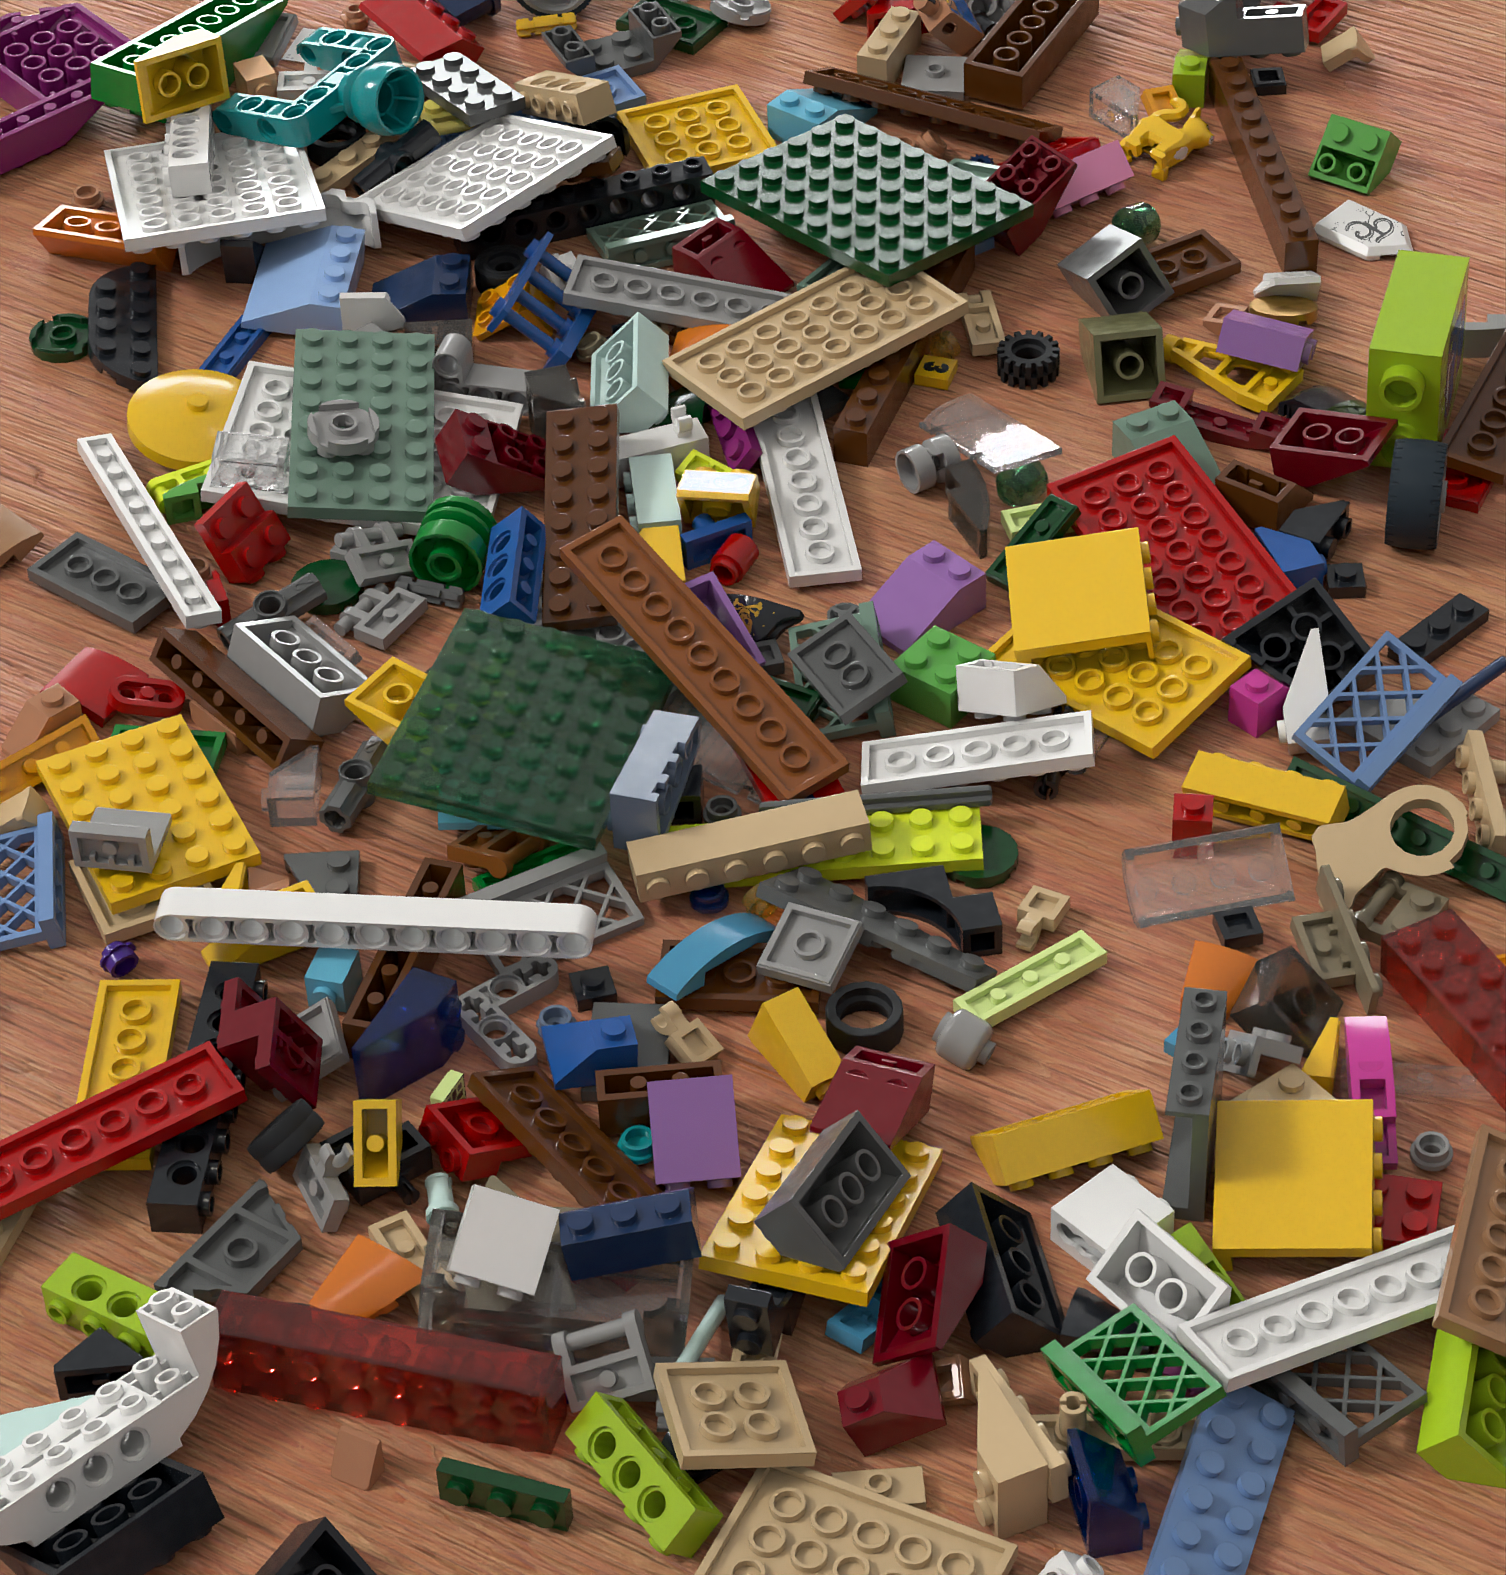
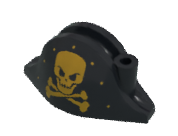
(764, 618)

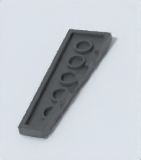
(881, 929)

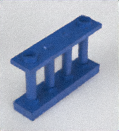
(568, 330)

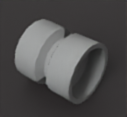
(925, 464)

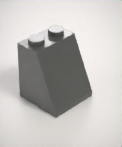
(1116, 274)

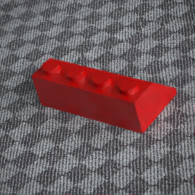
(423, 28)

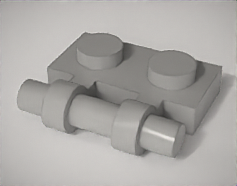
(376, 562)
(381, 616)

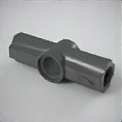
(291, 600)
(350, 792)

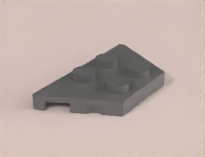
(238, 1251)

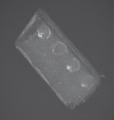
(1206, 875)

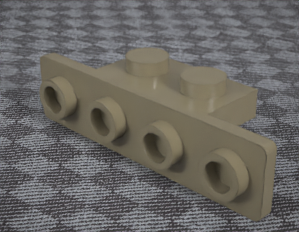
(1332, 943)

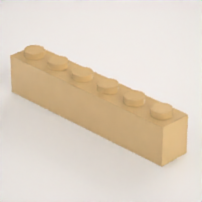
(749, 846)

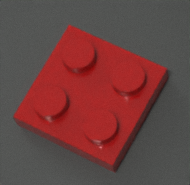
(1408, 1208)

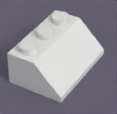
(1158, 1276)

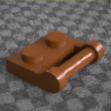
(487, 849)

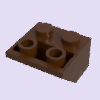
(1260, 496)

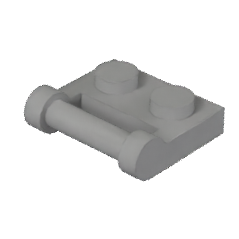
(614, 1374)

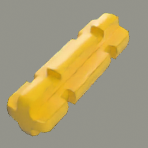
(544, 23)

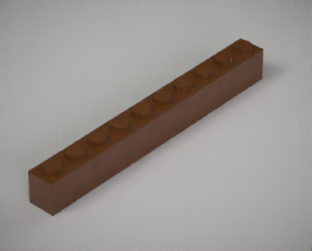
(1263, 166)
(888, 380)

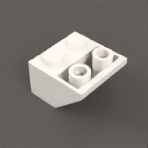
(1006, 689)

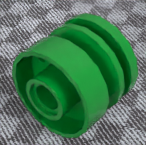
(452, 542)

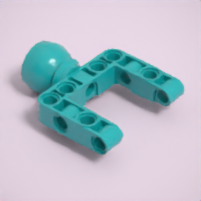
(363, 83)

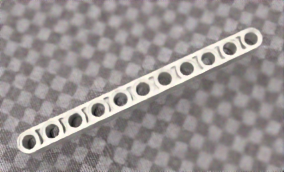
(376, 922)

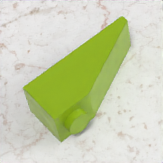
(1191, 77)

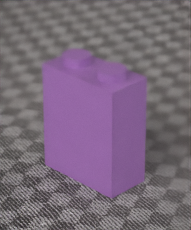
(1266, 340)
(694, 1131)

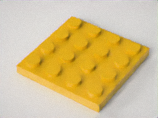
(704, 124)

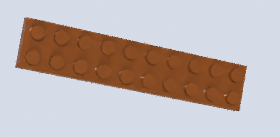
(704, 661)

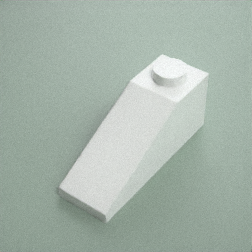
(1305, 695)

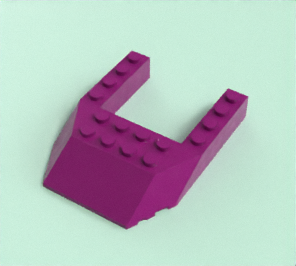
(48, 78)

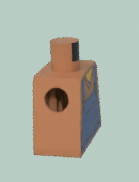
(938, 17)

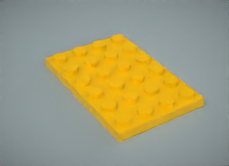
(1139, 697)
(159, 772)
(743, 1252)

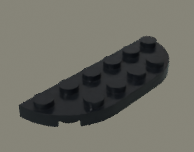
(124, 325)

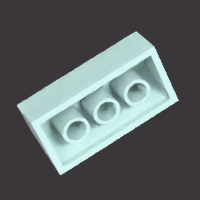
(632, 374)

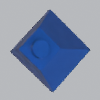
(586, 1046)

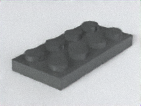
(467, 89)
(101, 582)

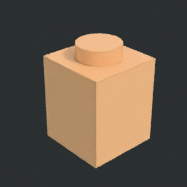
(255, 77)

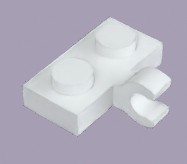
(294, 83)

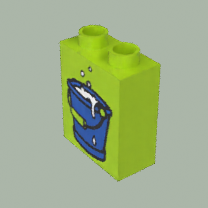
(1418, 347)

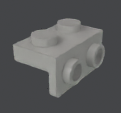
(1244, 1050)

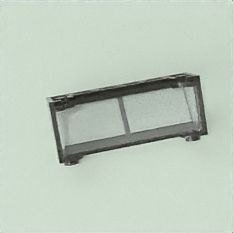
(559, 1304)

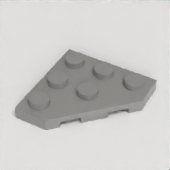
(1439, 741)

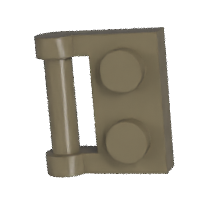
(1414, 906)

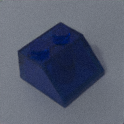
(1104, 1497)

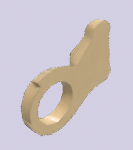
(1364, 845)

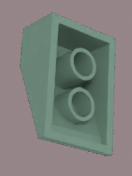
(1157, 424)

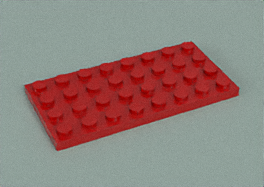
(1201, 551)

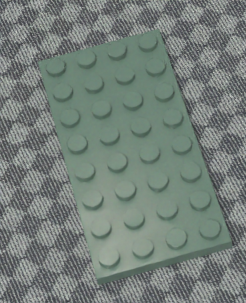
(397, 382)

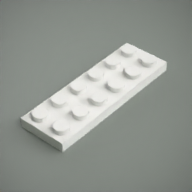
(978, 753)

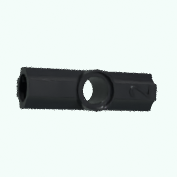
(396, 156)

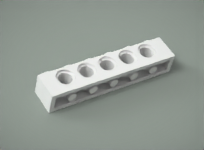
(189, 153)

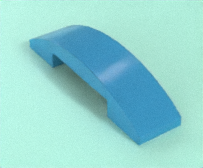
(685, 965)

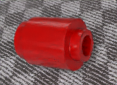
(734, 559)

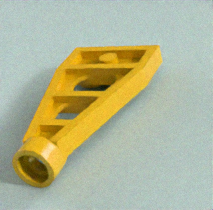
(1260, 393)

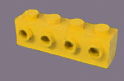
(1266, 795)

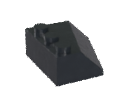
(1281, 631)

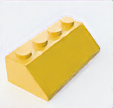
(1068, 1138)

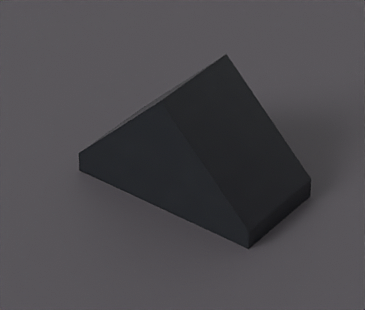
(240, 260)
(93, 1364)

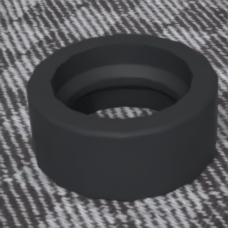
(322, 151)
(864, 997)

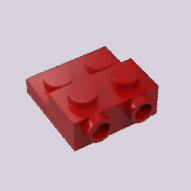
(242, 535)
(469, 1138)

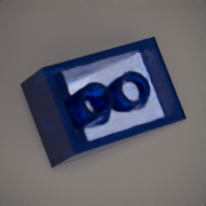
(409, 1035)

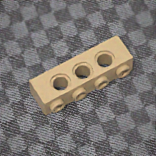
(566, 97)

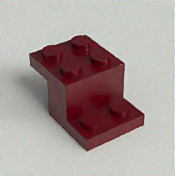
(269, 1043)

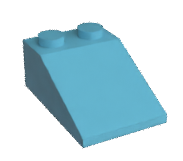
(802, 109)

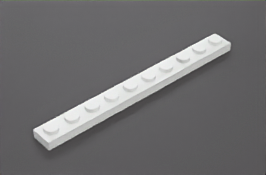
(149, 532)

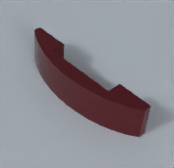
(1219, 425)

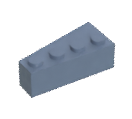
(653, 777)

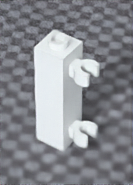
(675, 438)

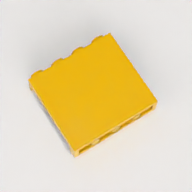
(1081, 594)
(1296, 1179)

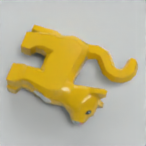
(1165, 141)

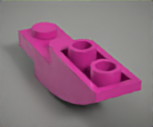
(1372, 1076)

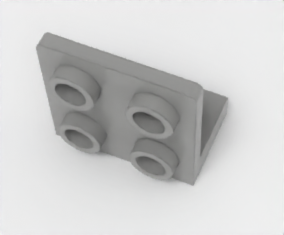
(119, 839)

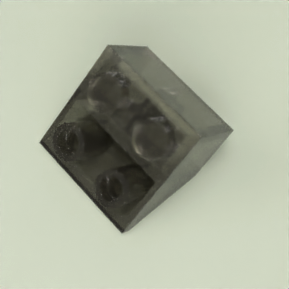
(549, 391)

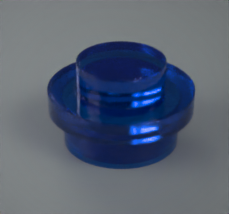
(709, 899)

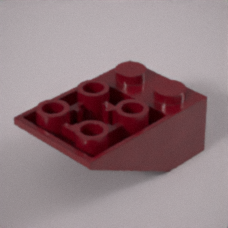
(1039, 177)
(728, 255)
(489, 456)
(883, 1087)

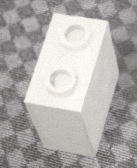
(1098, 1210)
(502, 1242)

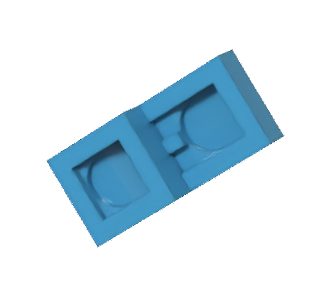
(855, 1324)

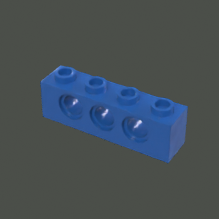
(514, 567)

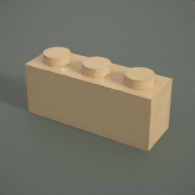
(887, 47)

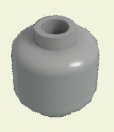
(964, 1039)

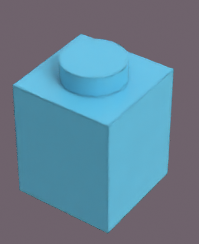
(334, 975)

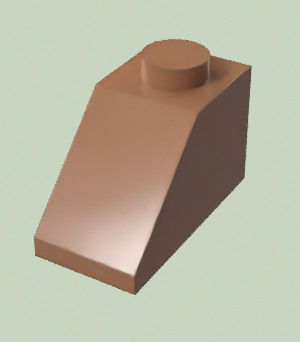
(40, 717)

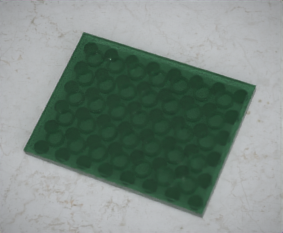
(522, 729)

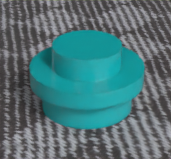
(637, 1144)

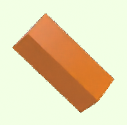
(95, 237)

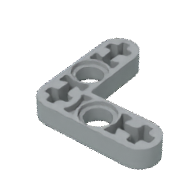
(531, 981)

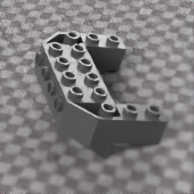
(1242, 28)

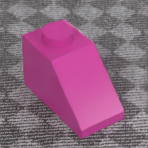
(1256, 702)

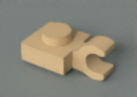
(1039, 911)
(686, 1040)

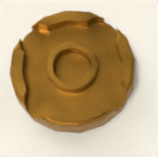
(1285, 308)

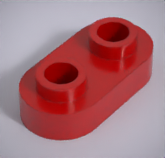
(146, 696)

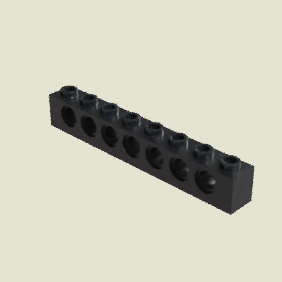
(597, 202)
(191, 1161)

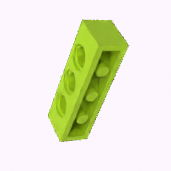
(96, 1297)
(643, 1476)

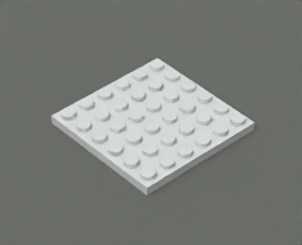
(486, 175)

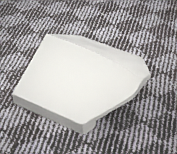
(1295, 283)
(367, 307)

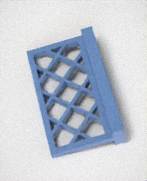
(1407, 727)
(45, 882)

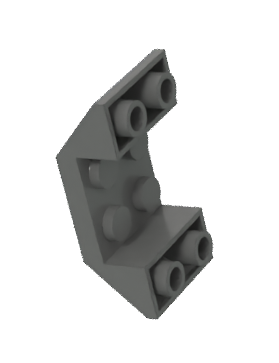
(636, 51)

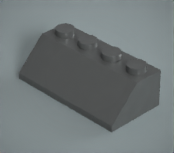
(833, 1195)

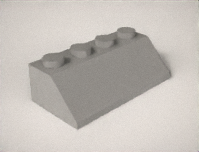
(297, 670)

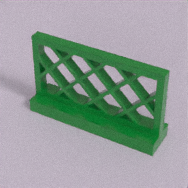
(1106, 1398)

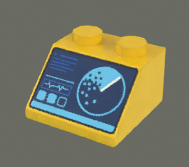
(718, 494)

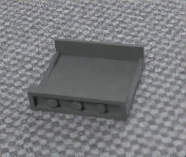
(1193, 1099)

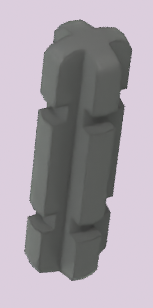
(434, 592)

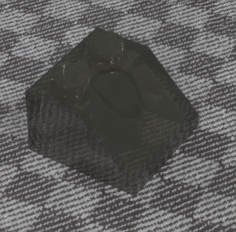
(1286, 998)

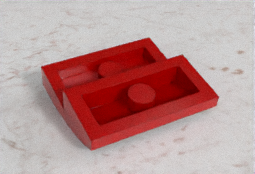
(89, 680)

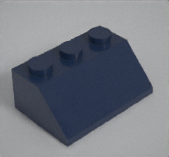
(630, 1234)

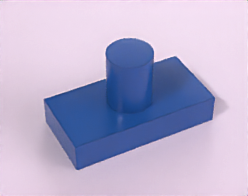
(708, 536)

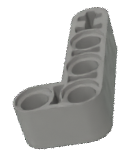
(459, 374)

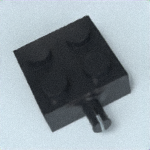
(415, 1161)

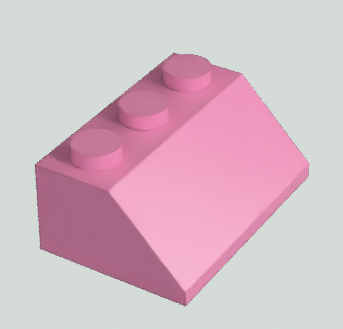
(1095, 172)

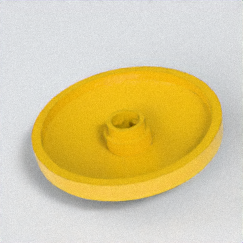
(179, 415)

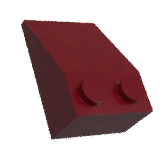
(1327, 445)
(926, 1291)

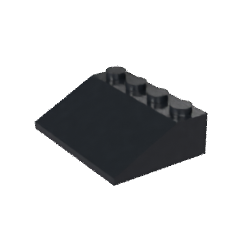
(128, 1530)

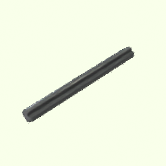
(910, 800)

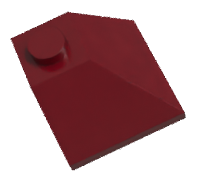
(892, 1404)

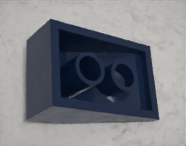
(432, 289)

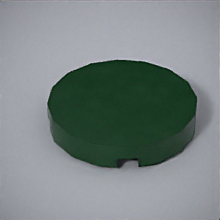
(64, 347)
(336, 581)
(999, 860)

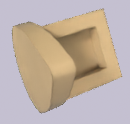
(1344, 48)
(21, 810)

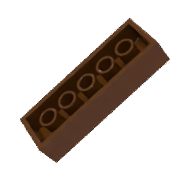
(1025, 49)

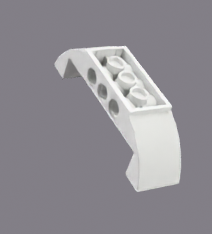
(117, 1430)

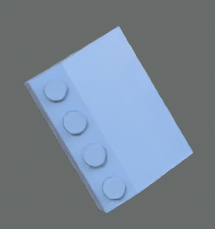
(303, 280)

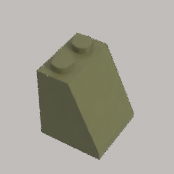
(1122, 356)

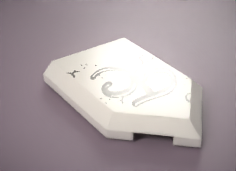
(1363, 232)

